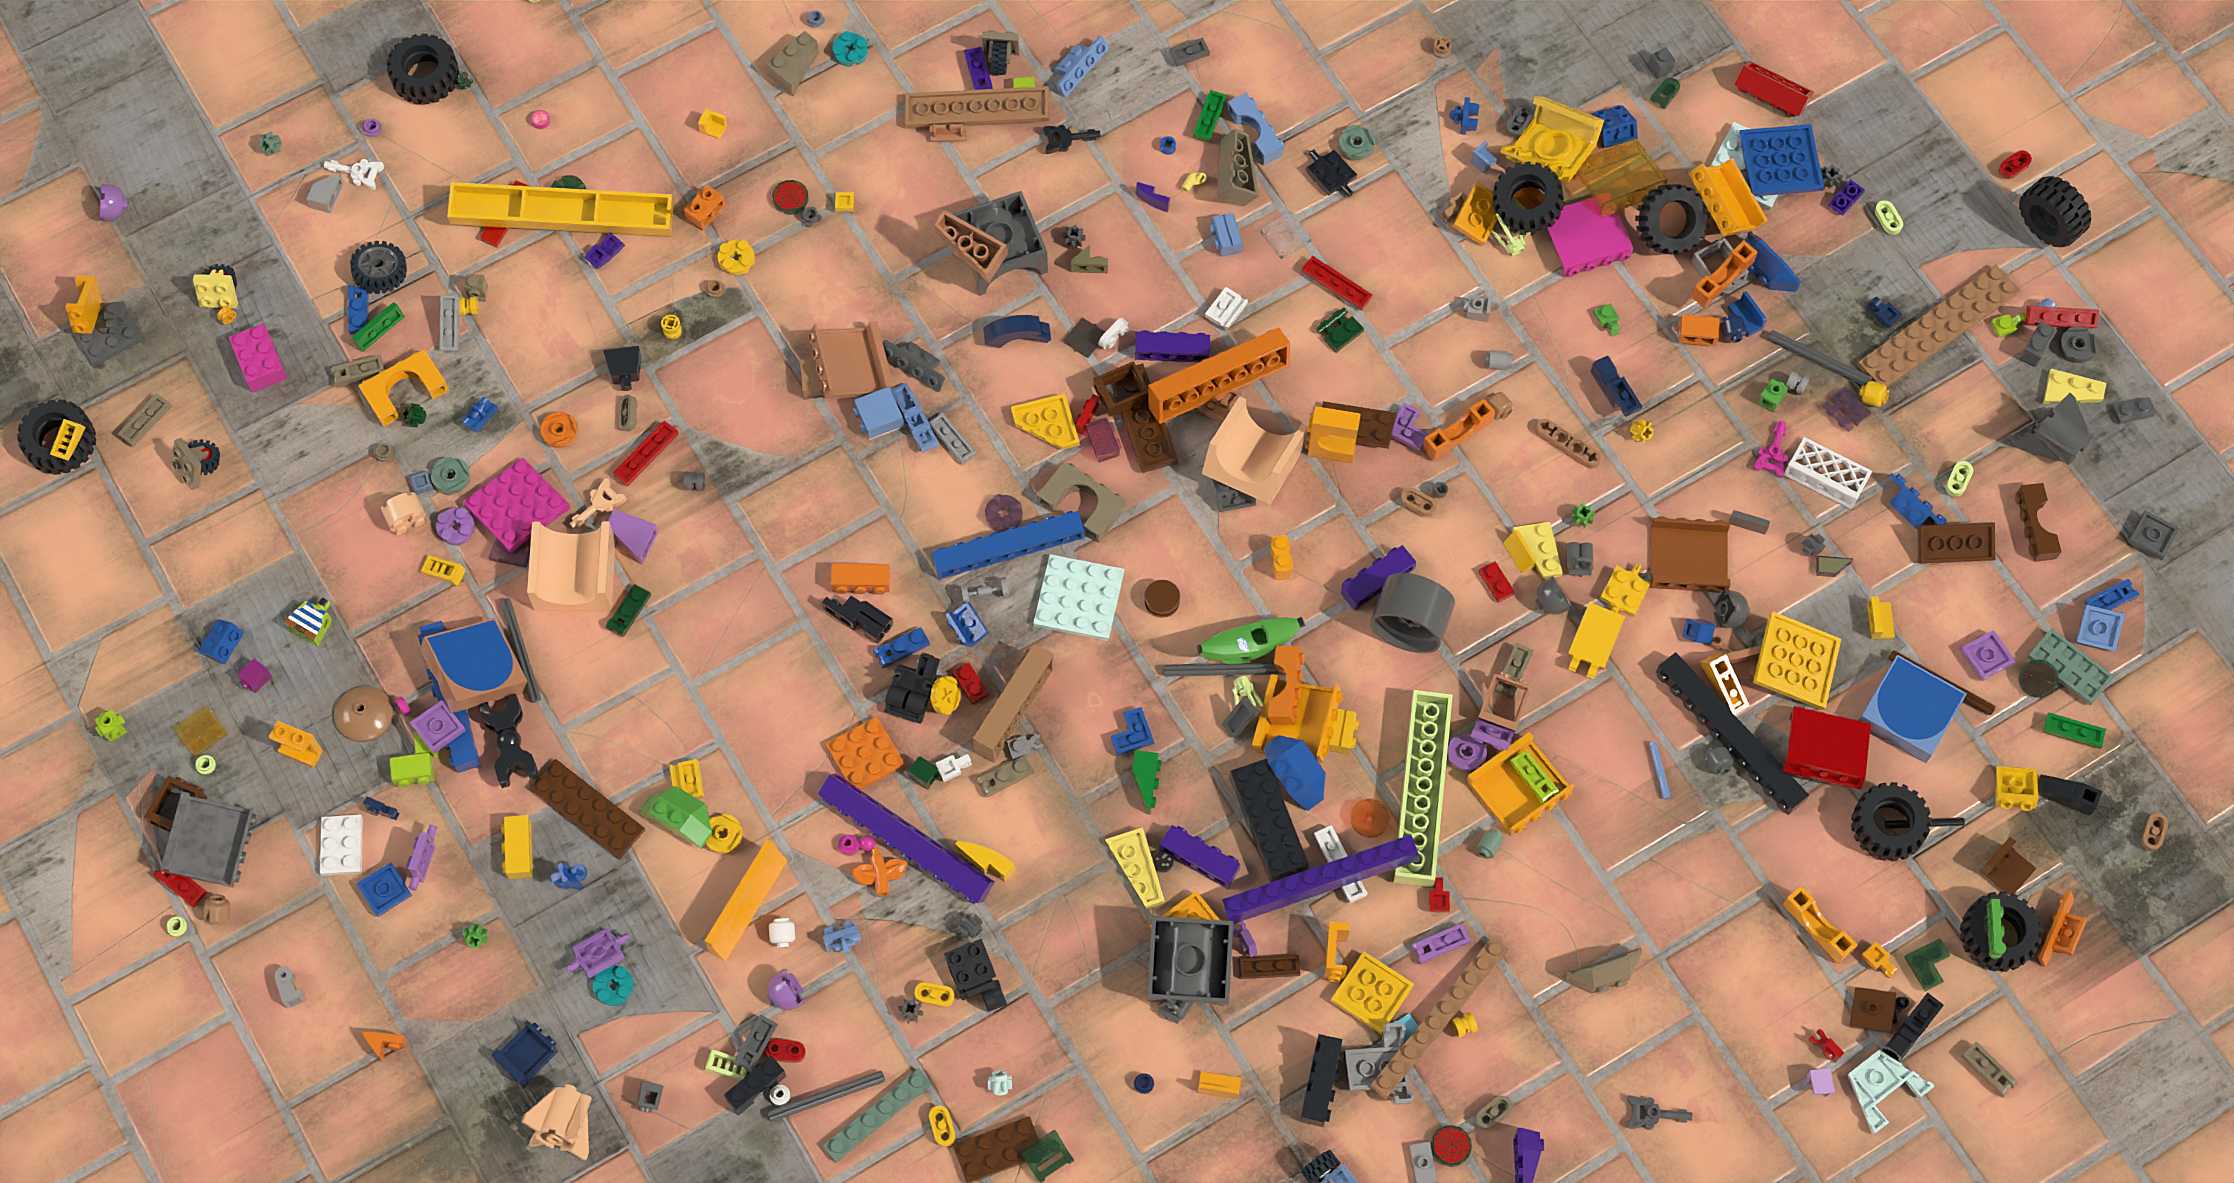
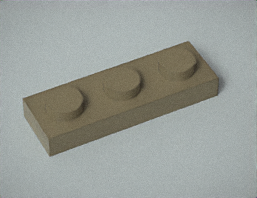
(144, 420)

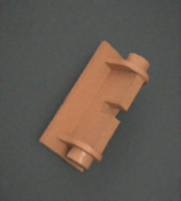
(954, 132)

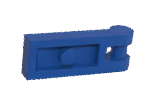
(358, 309)
(2114, 596)
(902, 647)

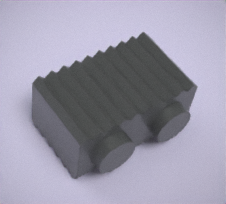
(2038, 344)

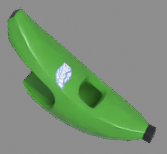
(1250, 640)

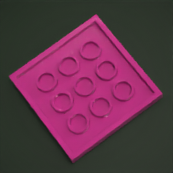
(515, 501)

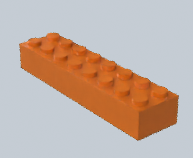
(1219, 375)

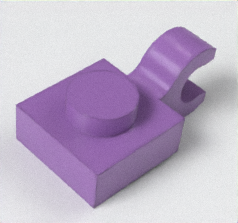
(1247, 942)

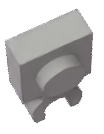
(1021, 746)

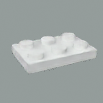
(341, 845)

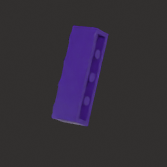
(1172, 346)
(1371, 581)
(1200, 856)

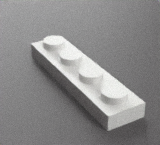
(1333, 850)

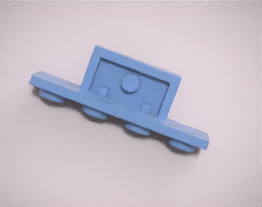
(1079, 63)

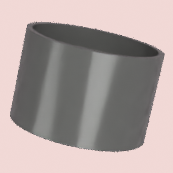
(1412, 613)

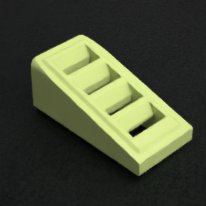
(723, 1072)

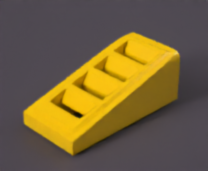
(63, 431)
(453, 575)

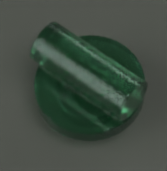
(463, 81)

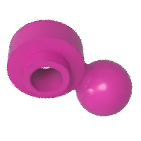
(866, 843)

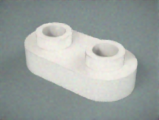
(1109, 338)

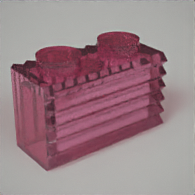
(1102, 439)

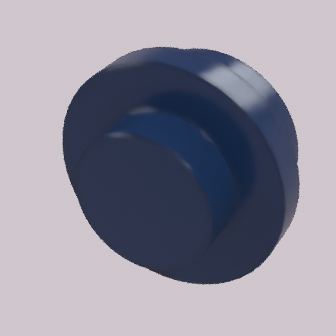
(1144, 1083)

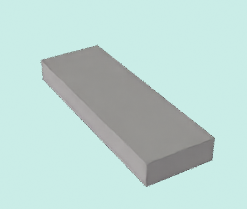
(449, 322)
(952, 439)

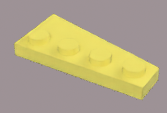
(1136, 860)

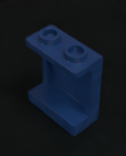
(526, 1053)

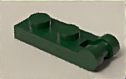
(628, 610)

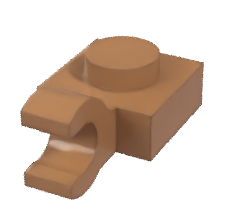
(1455, 205)

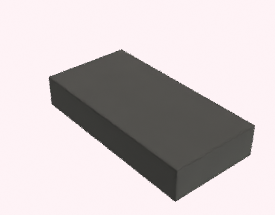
(1749, 522)
(1239, 717)

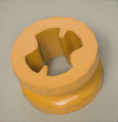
(226, 315)

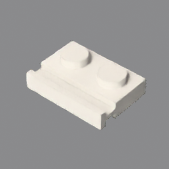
(1226, 308)

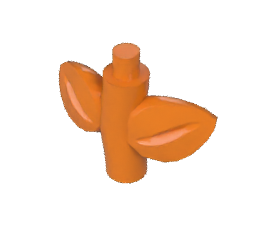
(879, 872)

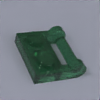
(1042, 1151)

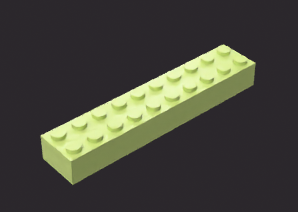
(1424, 784)

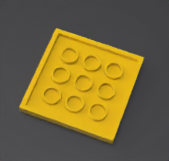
(1797, 660)

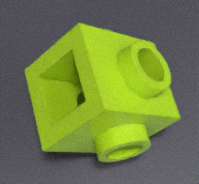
(110, 725)

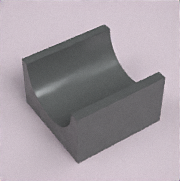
(1190, 960)

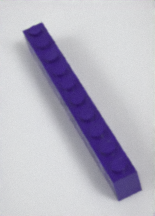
(906, 838)
(1321, 879)

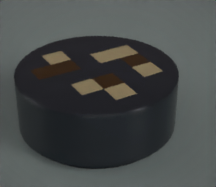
(1163, 861)

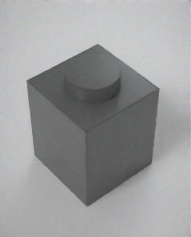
(1661, 63)

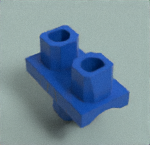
(1467, 124)
(479, 414)
(569, 876)

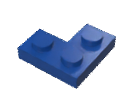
(1138, 733)

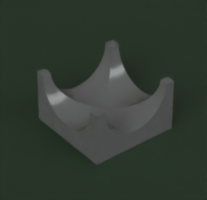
(1012, 224)

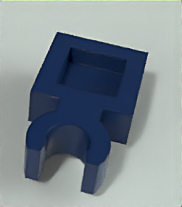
(376, 807)

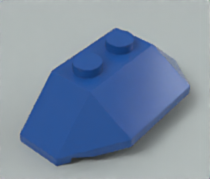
(1770, 267)
(1297, 770)

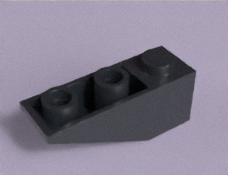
(2069, 793)

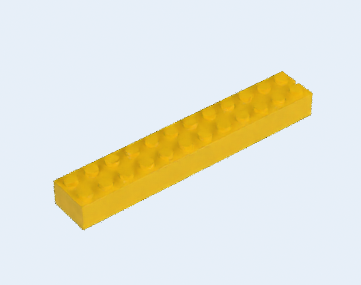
(560, 209)

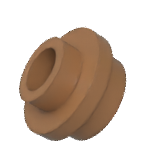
(715, 284)

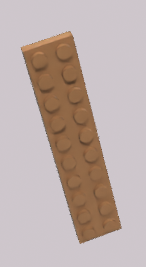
(1939, 327)

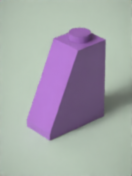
(633, 534)

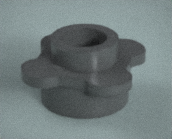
(811, 211)

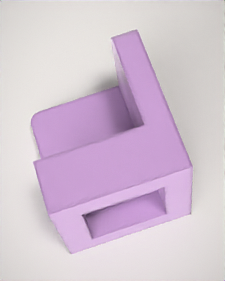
(1821, 1081)

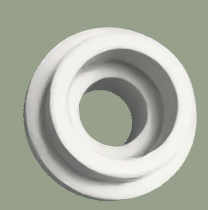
(784, 1099)

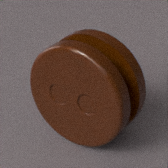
(1162, 598)

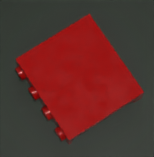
(1827, 747)

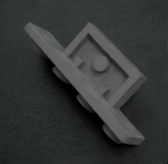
(916, 363)

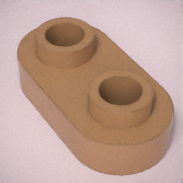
(1419, 501)
(2154, 833)

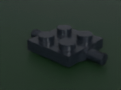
(1331, 173)

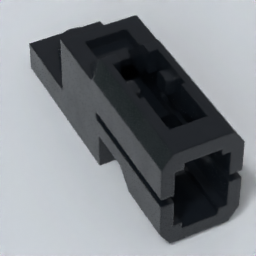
(860, 614)
(1913, 1027)

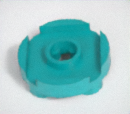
(847, 40)
(623, 991)

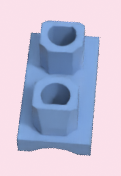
(843, 938)

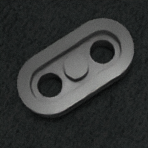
(1518, 122)

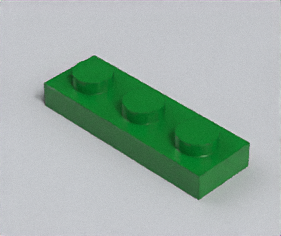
(1209, 116)
(378, 327)
(2074, 730)

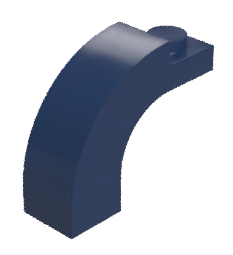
(1016, 327)

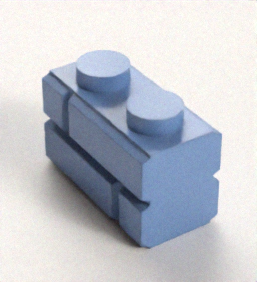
(1227, 234)

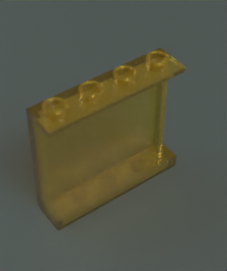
(1620, 176)

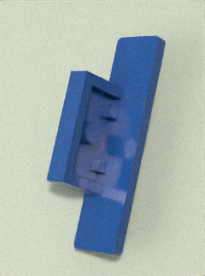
(1911, 506)

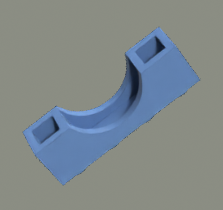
(1244, 111)

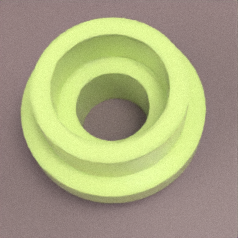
(201, 761)
(173, 922)

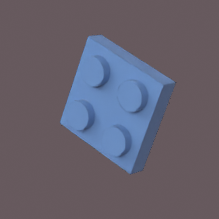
(2100, 627)

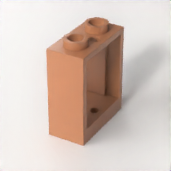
(1505, 678)

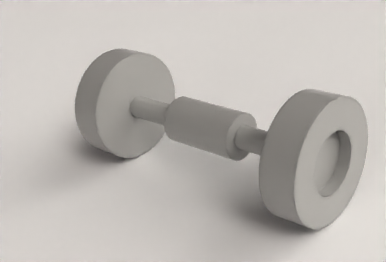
(985, 590)

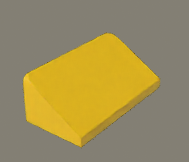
(1520, 552)

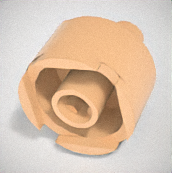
(403, 512)

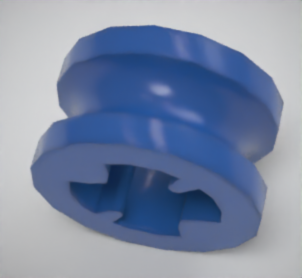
(1168, 139)

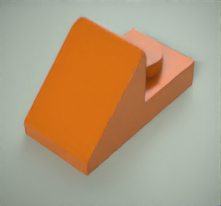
(379, 1041)

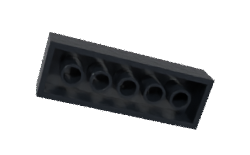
(1268, 820)

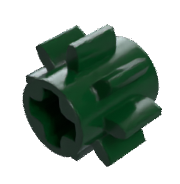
(414, 415)

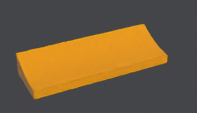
(745, 901)

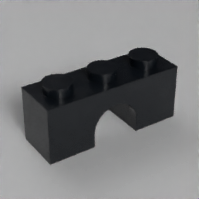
(744, 1092)

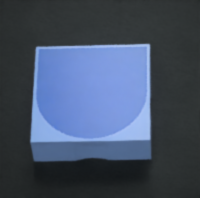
(1912, 708)

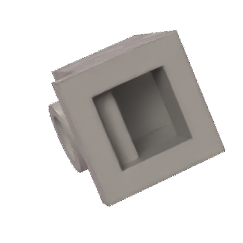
(1478, 308)

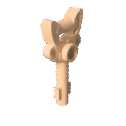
(599, 503)

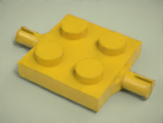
(1625, 590)

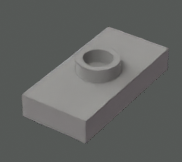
(1423, 1163)

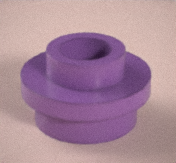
(372, 123)

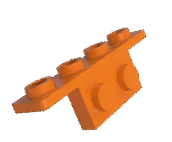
(2064, 931)

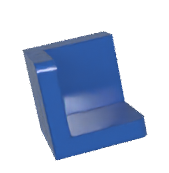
(1698, 630)

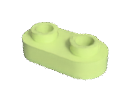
(1889, 218)
(1959, 480)

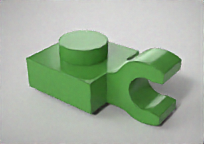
(1608, 317)

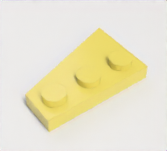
(2083, 388)
(1543, 547)

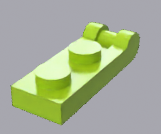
(1534, 776)

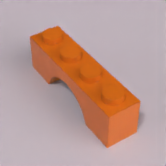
(1729, 271)
(1471, 422)
(1283, 707)

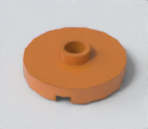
(553, 423)

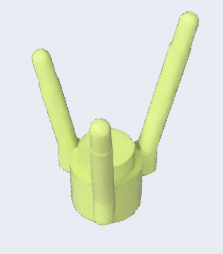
(1515, 245)
(1244, 688)

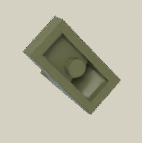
(1084, 264)

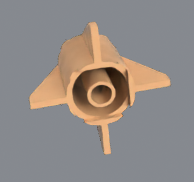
(561, 1121)

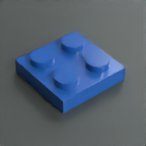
(384, 889)

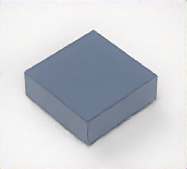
(421, 482)

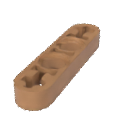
(1566, 445)

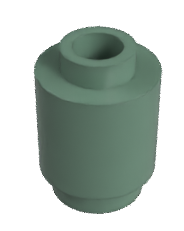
(1490, 843)

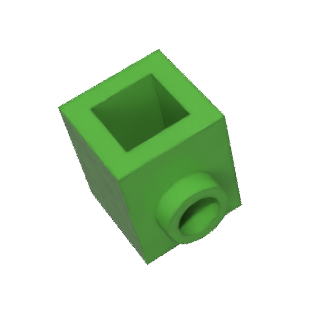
(1772, 395)

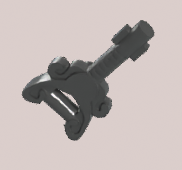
(1653, 1113)

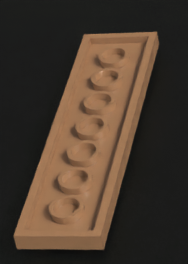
(977, 107)

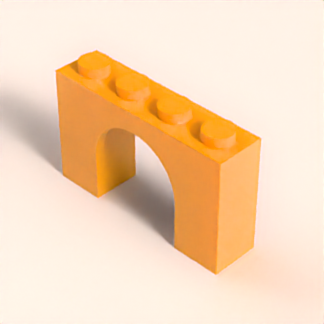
(418, 367)
(1332, 434)

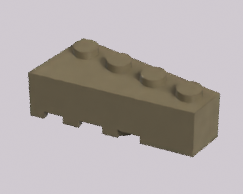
(1236, 169)

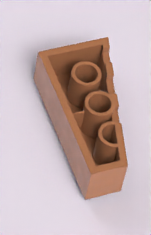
(973, 245)

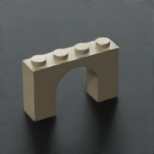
(1069, 480)

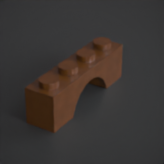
(2042, 543)

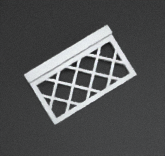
(1822, 482)

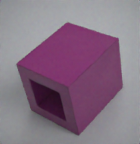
(254, 676)

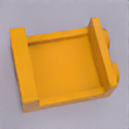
(86, 311)
(296, 744)
(1336, 932)

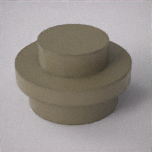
(384, 452)

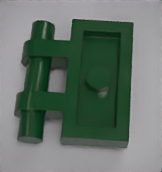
(1344, 333)

